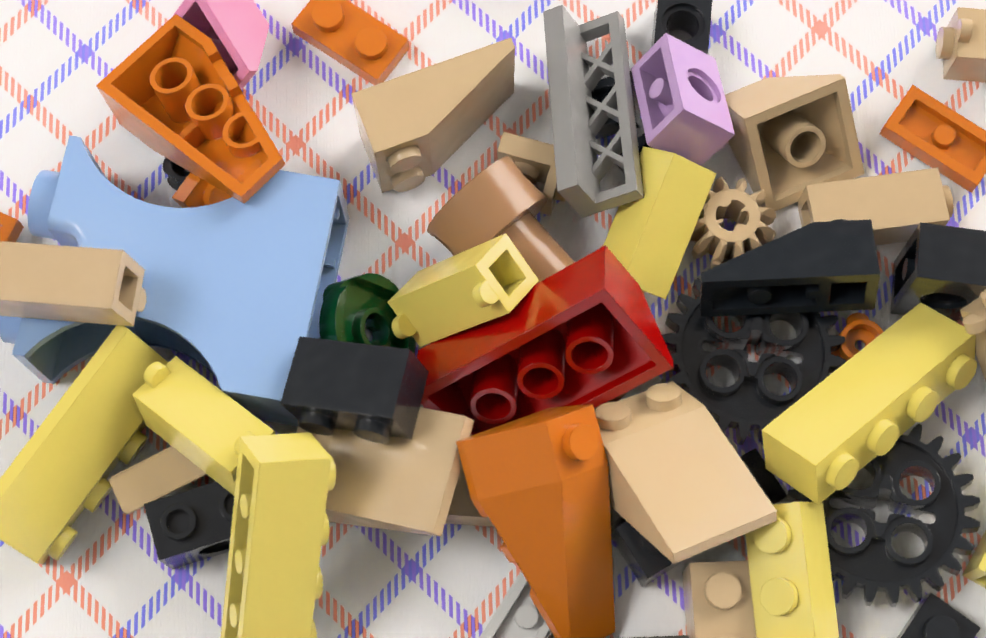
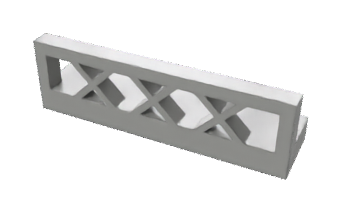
(573, 106)

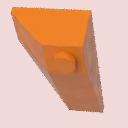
(192, 110)
(550, 503)

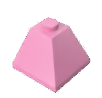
(235, 29)

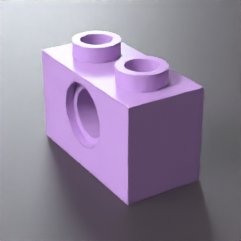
(682, 100)

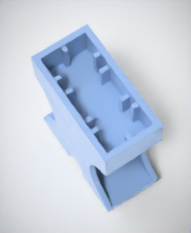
(218, 278)

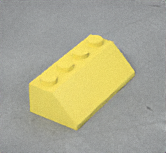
(76, 450)

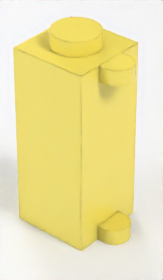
(655, 230)
(462, 292)
(196, 418)

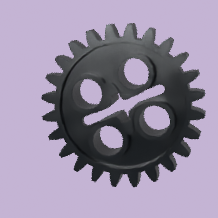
(748, 402)
(874, 562)

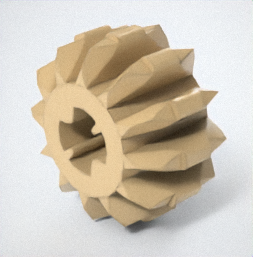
(735, 204)

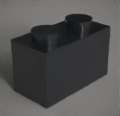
(355, 389)

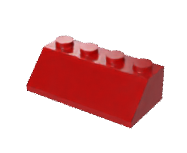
(564, 344)

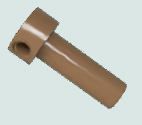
(496, 204)

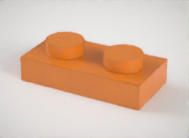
(351, 38)
(938, 138)

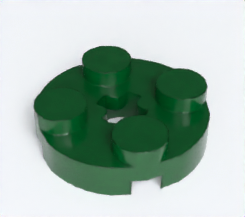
(361, 301)

